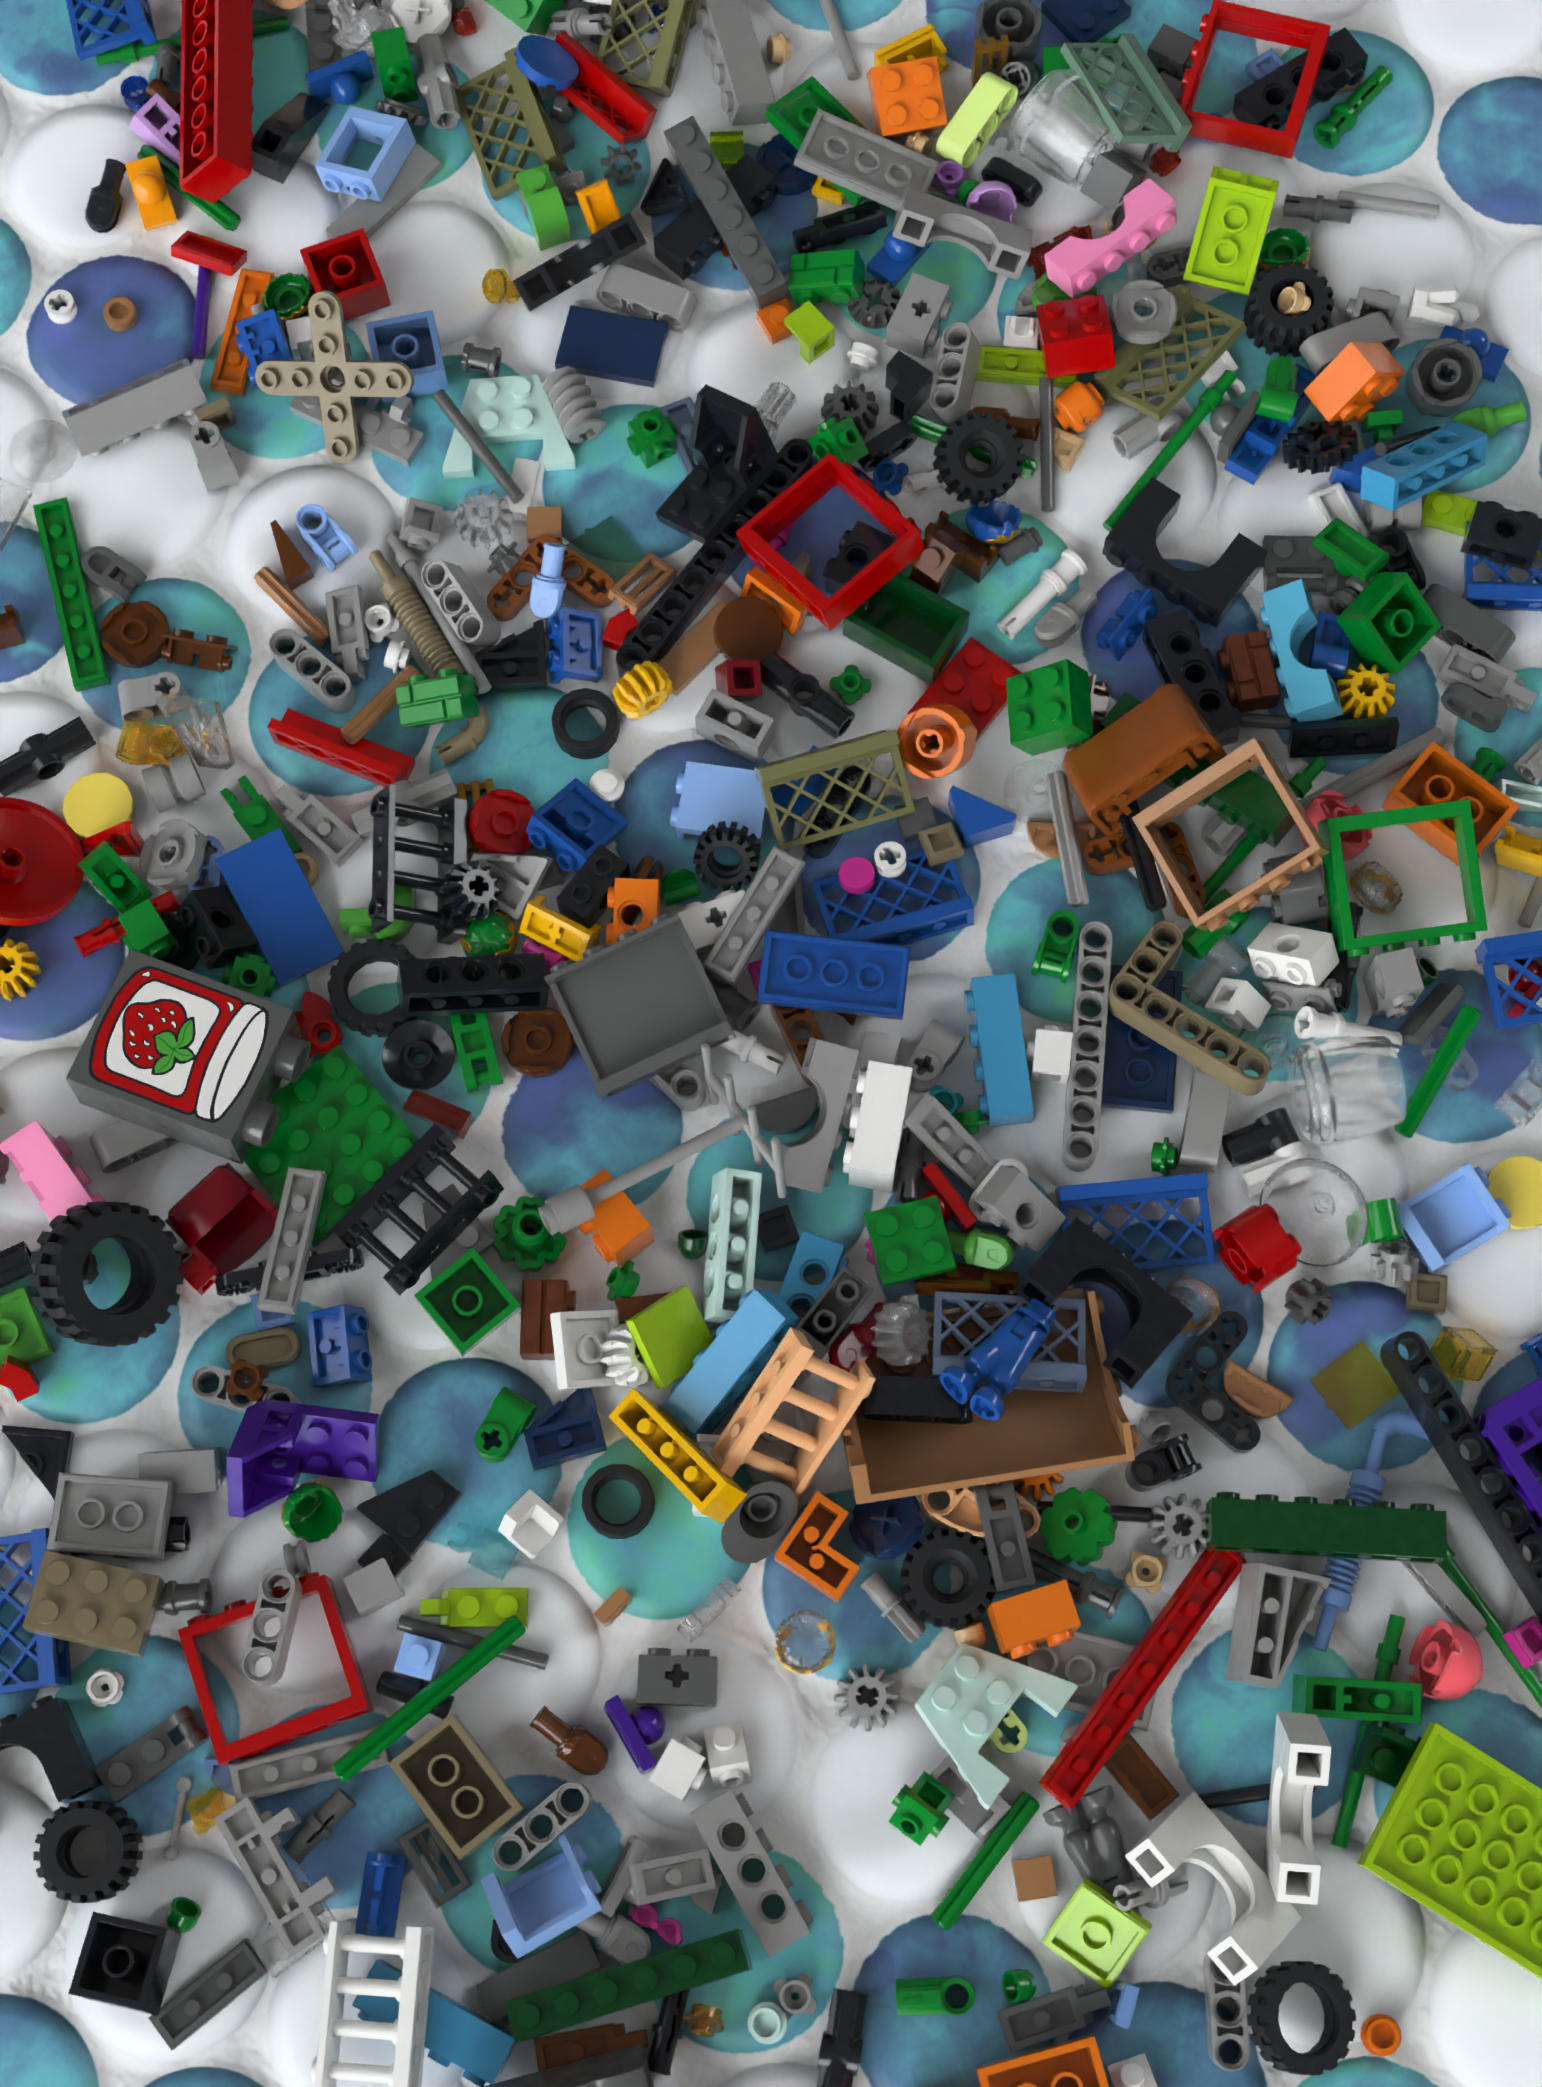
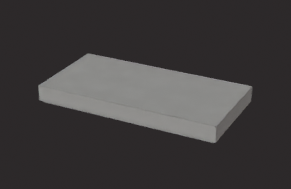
(863, 160)
(1088, 1663)

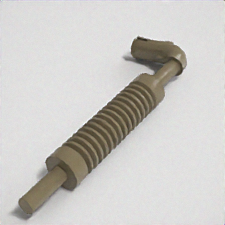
(432, 647)

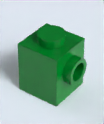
(146, 931)

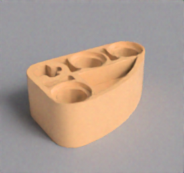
(964, 1514)

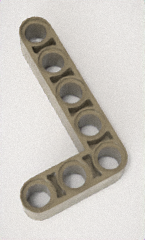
(1179, 1017)

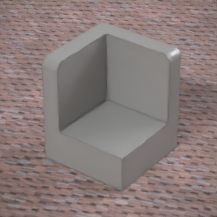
(373, 1587)

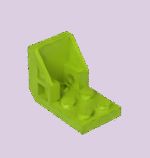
(1230, 230)

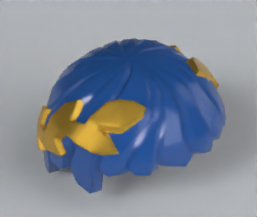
(993, 523)

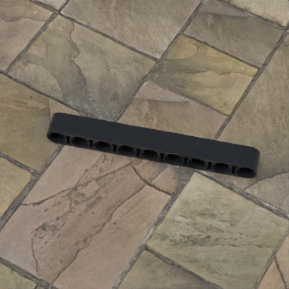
(707, 574)
(1469, 1472)

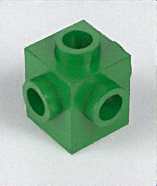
(652, 437)
(839, 439)
(253, 968)
(922, 1808)

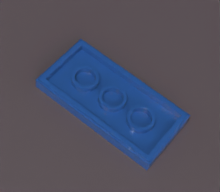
(280, 907)
(833, 974)

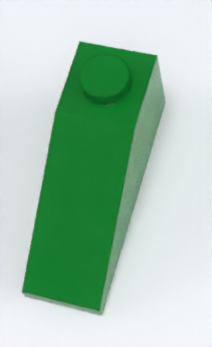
(1357, 1698)

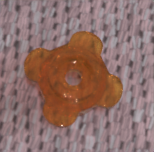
(704, 2020)

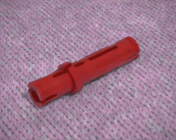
(112, 930)

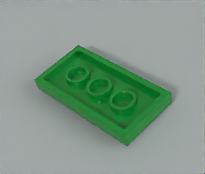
(796, 111)

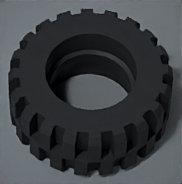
(151, 1279)

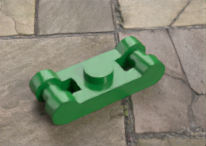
(474, 1045)

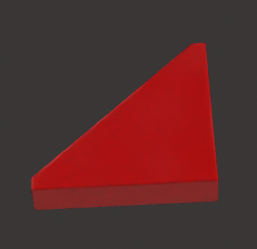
(121, 837)

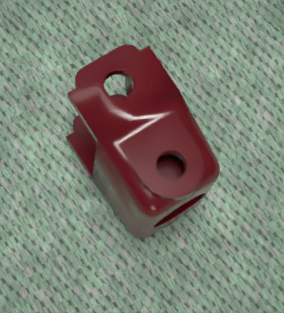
(223, 1220)

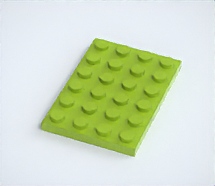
(1466, 1845)

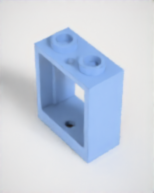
(372, 127)

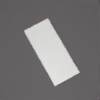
(525, 476)

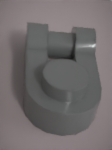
(103, 565)
(1474, 707)

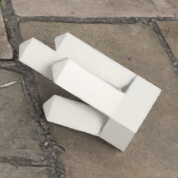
(1439, 306)

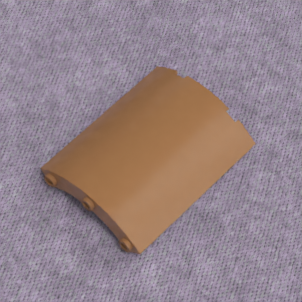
(1031, 1438)

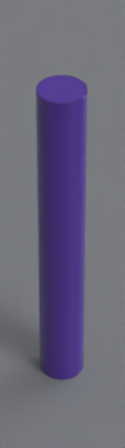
(201, 313)

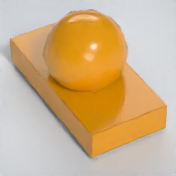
(151, 192)
(598, 205)

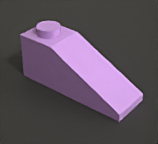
(159, 127)

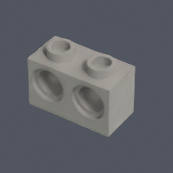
(1393, 983)

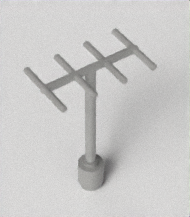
(577, 1205)

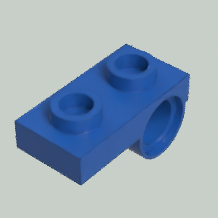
(1329, 647)

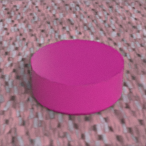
(856, 875)

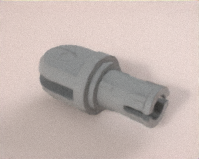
(580, 23)
(1064, 619)
(1140, 1892)
(618, 1937)

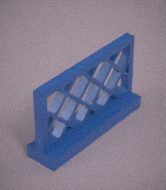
(138, 17)
(1505, 594)
(908, 926)
(1509, 951)
(1141, 1192)
(52, 1653)

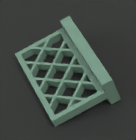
(1138, 82)

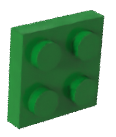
(909, 1241)

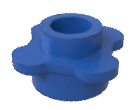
(884, 471)

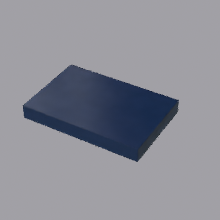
(612, 346)

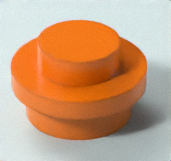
(1380, 2035)

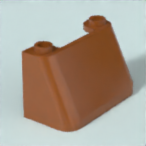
(1138, 754)

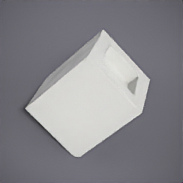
(530, 1524)

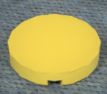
(97, 804)
(1519, 1186)

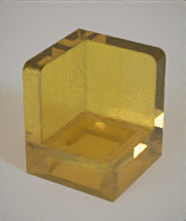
(1463, 1353)

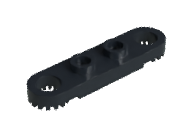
(316, 1268)

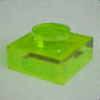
(727, 147)

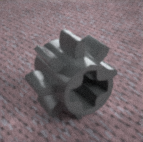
(627, 169)
(1308, 1301)

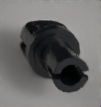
(105, 200)

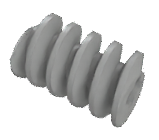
(574, 405)

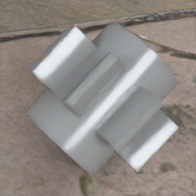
(1394, 1263)

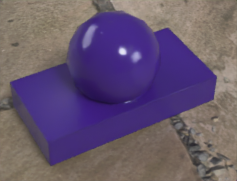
(637, 1731)

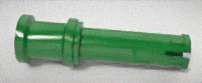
(1336, 124)

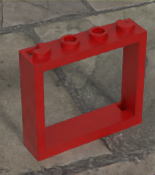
(1264, 26)
(800, 497)
(298, 1727)

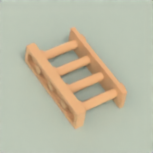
(773, 1388)

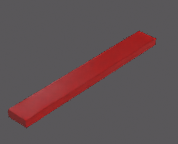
(1141, 1676)

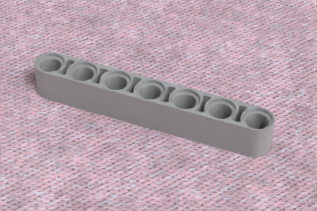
(1086, 1062)

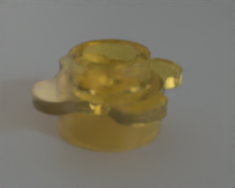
(197, 1807)

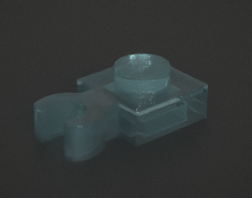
(489, 1553)

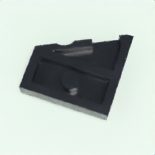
(516, 660)
(412, 1509)

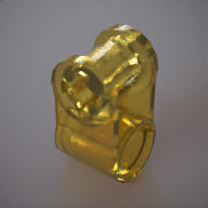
(148, 744)

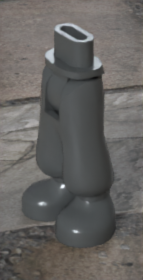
(1095, 1851)

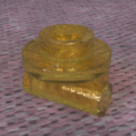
(499, 287)

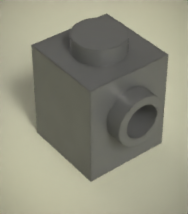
(1171, 51)

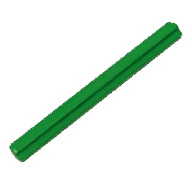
(428, 1698)

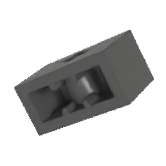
(658, 1690)

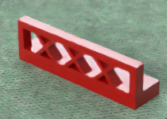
(609, 92)
(327, 745)

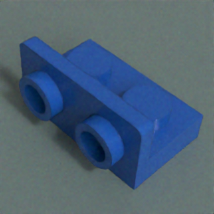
(262, 340)
(575, 645)
(339, 1345)

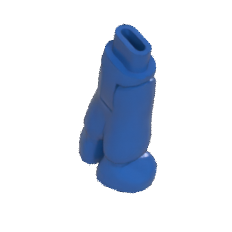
(999, 1360)

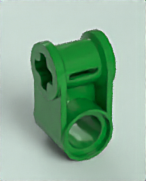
(1055, 951)
(1383, 1221)
(506, 1419)

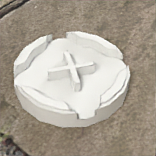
(421, 17)

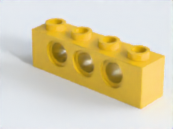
(677, 1456)

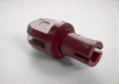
(855, 1342)

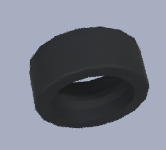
(579, 699)
(599, 1479)

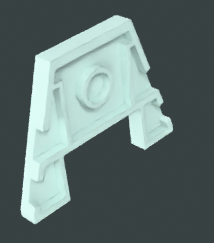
(508, 412)
(970, 1702)

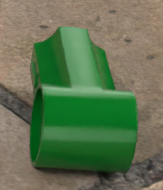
(1277, 394)
(1200, 942)
(928, 1996)

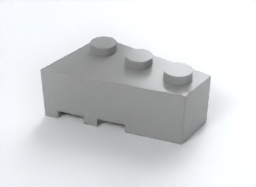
(1269, 1621)

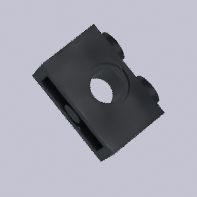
(1485, 542)
(860, 544)
(587, 892)
(216, 926)

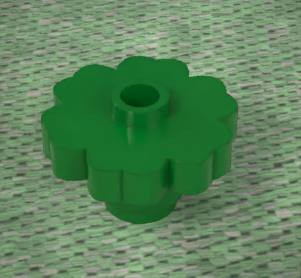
(525, 1250)
(1077, 1526)

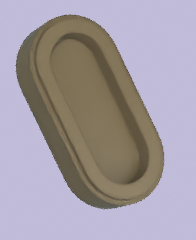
(268, 1347)

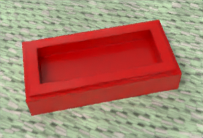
(209, 253)

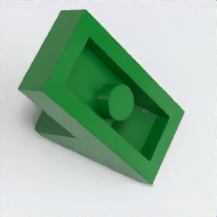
(114, 878)

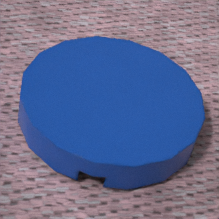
(546, 62)

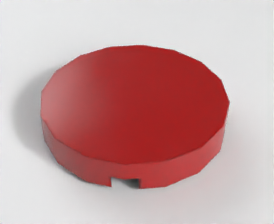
(508, 830)

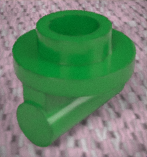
(679, 886)

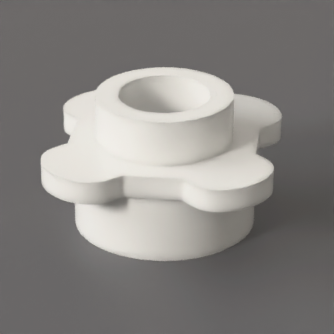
(376, 614)

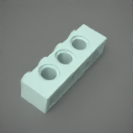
(730, 1242)

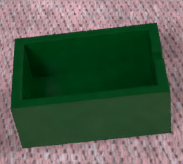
(909, 627)

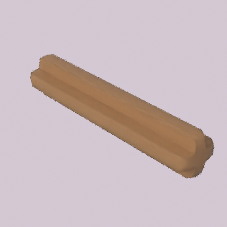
(293, 605)
(376, 707)

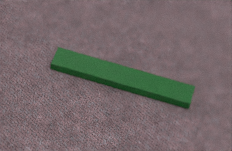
(71, 595)

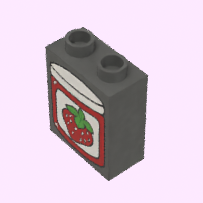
(189, 1057)

